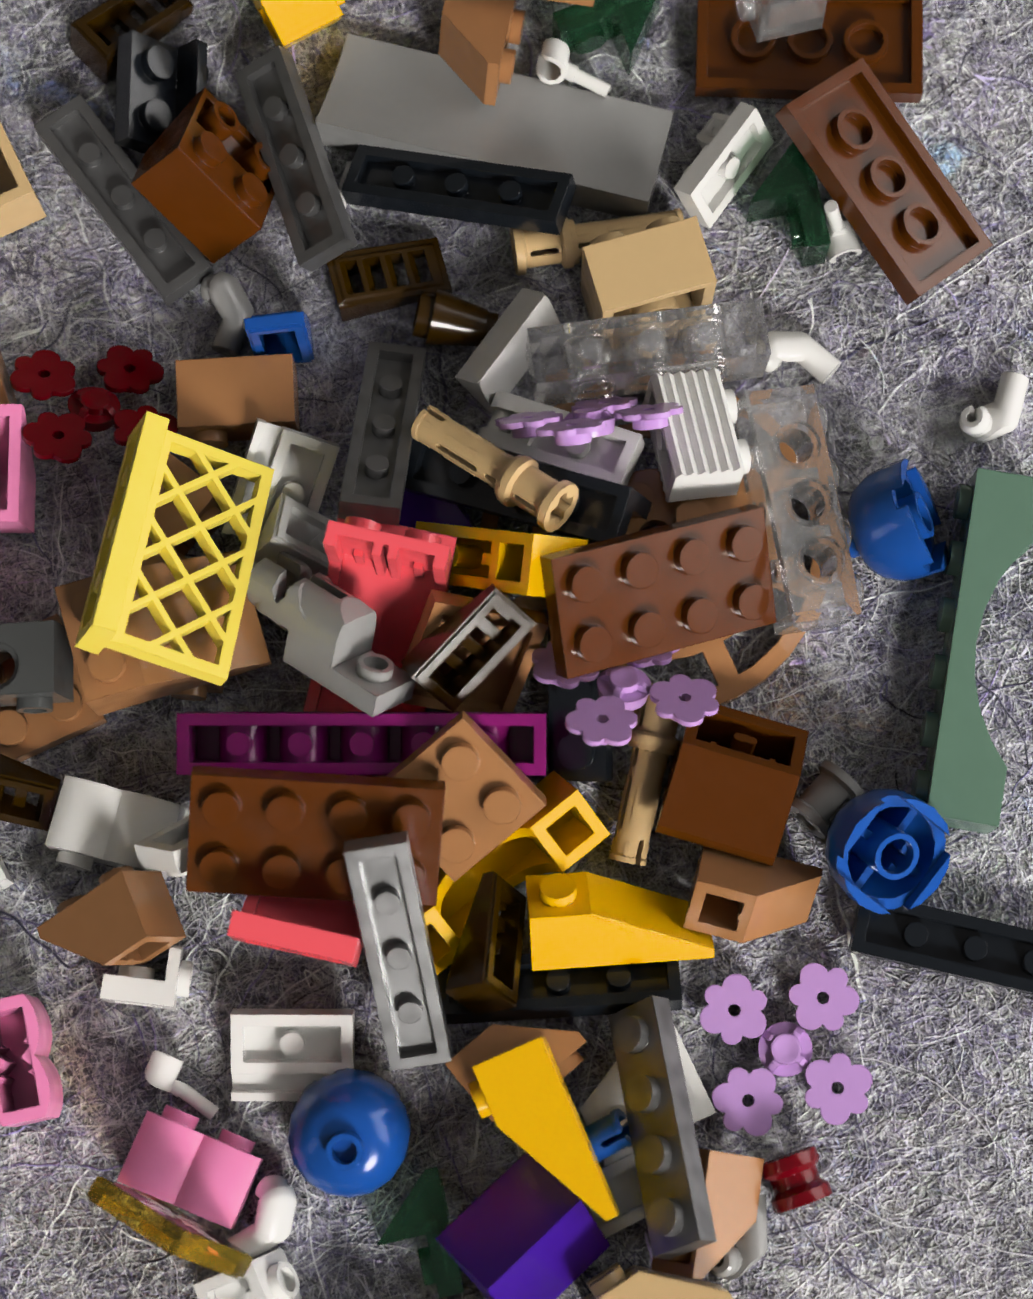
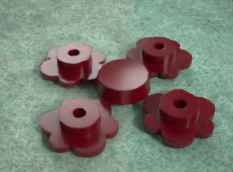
(89, 407)

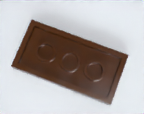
(880, 31)
(883, 180)
(658, 590)
(289, 829)

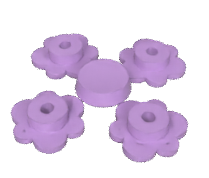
(589, 420)
(626, 690)
(785, 1049)

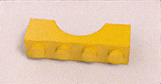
(544, 844)

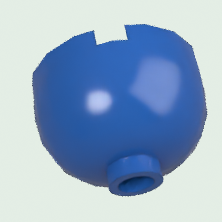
(895, 524)
(887, 850)
(349, 1133)

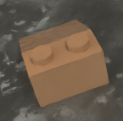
(121, 681)

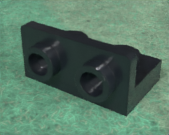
(154, 86)

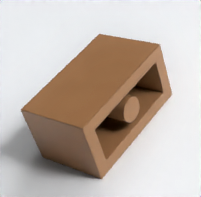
(227, 394)

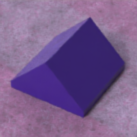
(524, 1235)

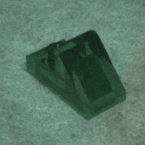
(622, 20)
(794, 192)
(427, 1214)

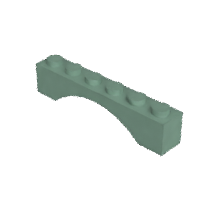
(962, 766)

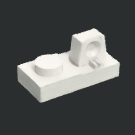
(729, 154)

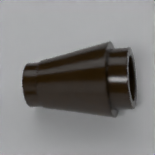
(450, 320)

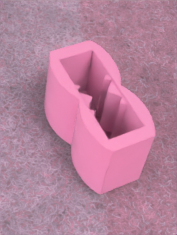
(28, 1078)
(191, 1167)

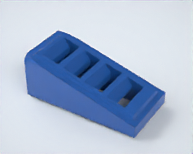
(281, 334)

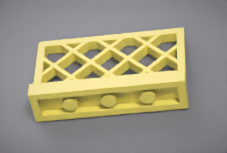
(125, 542)

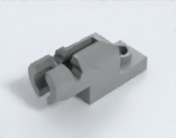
(328, 634)

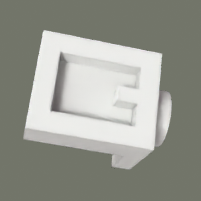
(137, 985)
(266, 1278)

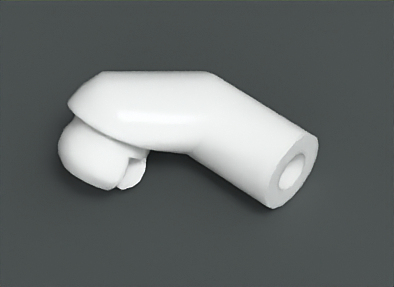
(803, 349)
(999, 416)
(273, 1217)

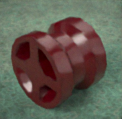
(795, 1180)

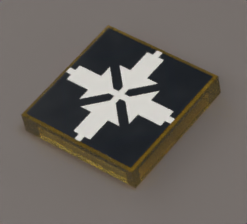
(169, 1228)

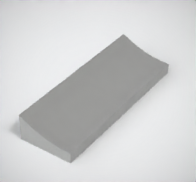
(420, 105)

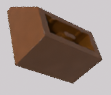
(207, 177)
(733, 784)

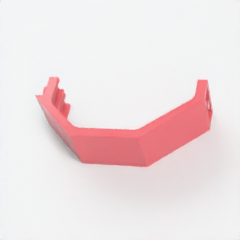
(393, 575)

